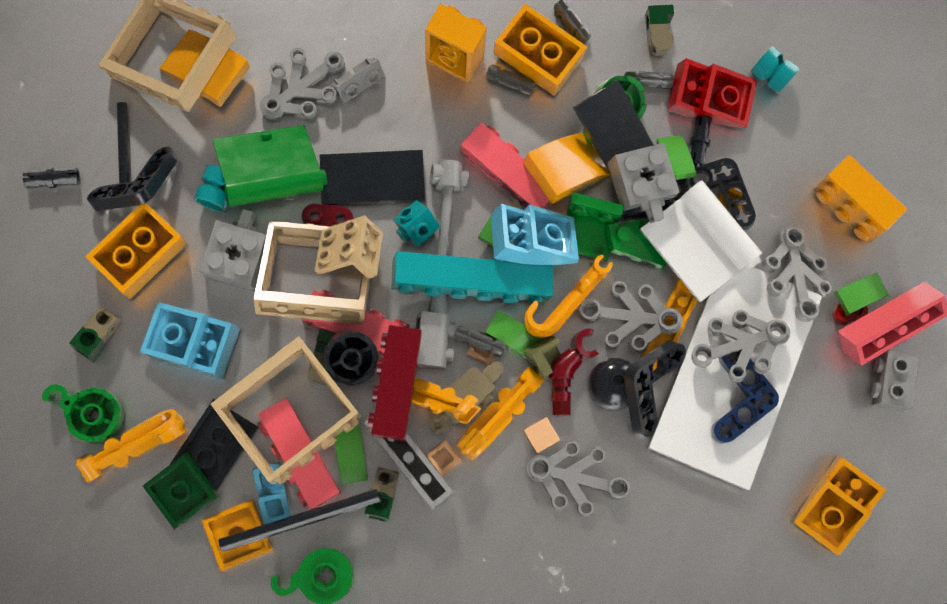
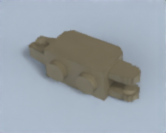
(472, 383)

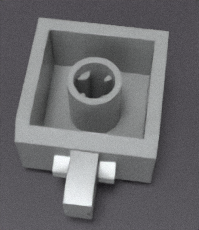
(645, 192)
(233, 238)

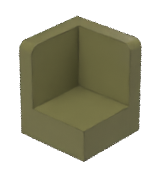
(542, 354)

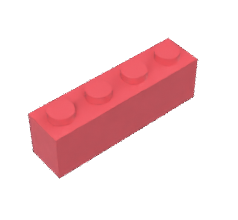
(503, 165)
(893, 323)
(373, 324)
(290, 438)

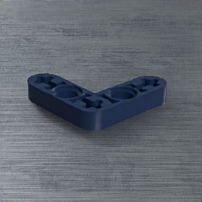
(752, 393)

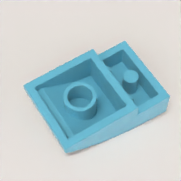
(533, 236)
(190, 339)

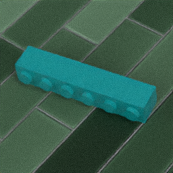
(471, 277)

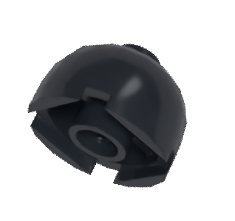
(350, 357)
(607, 384)

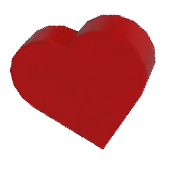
(840, 317)

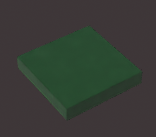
(180, 490)

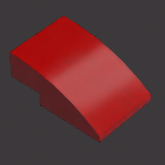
(713, 93)

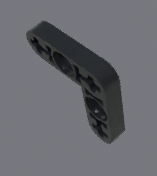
(725, 183)
(139, 190)
(639, 381)

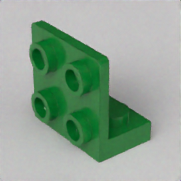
(590, 219)

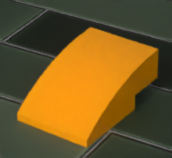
(223, 80)
(565, 166)
(839, 505)

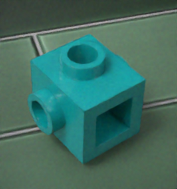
(416, 223)

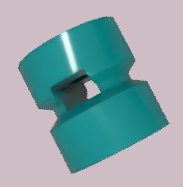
(775, 70)
(212, 192)

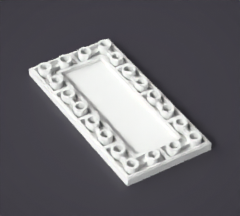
(708, 393)

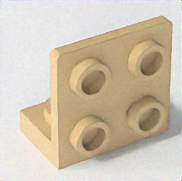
(350, 243)

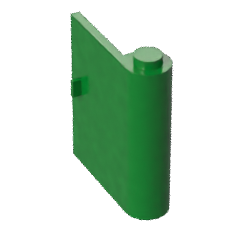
(268, 165)

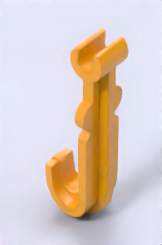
(568, 304)
(430, 394)
(498, 415)
(134, 442)

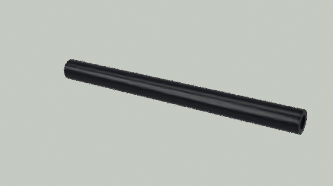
(299, 520)

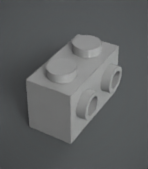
(895, 381)

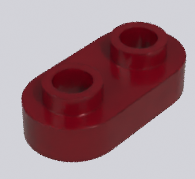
(326, 213)

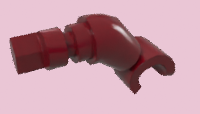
(563, 371)

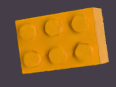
(455, 42)
(539, 49)
(859, 199)
(136, 250)

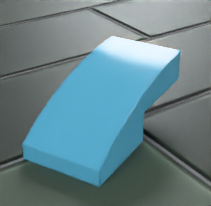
(272, 497)

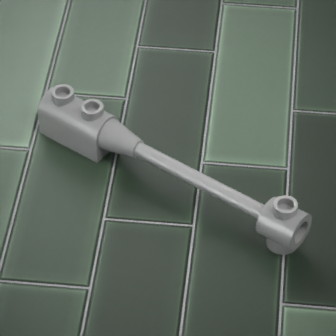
(436, 323)

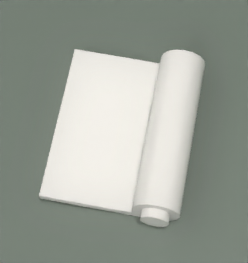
(702, 241)

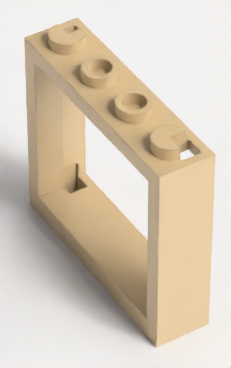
(136, 28)
(297, 304)
(257, 379)

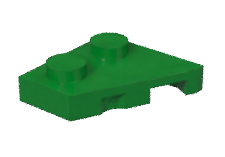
(628, 240)

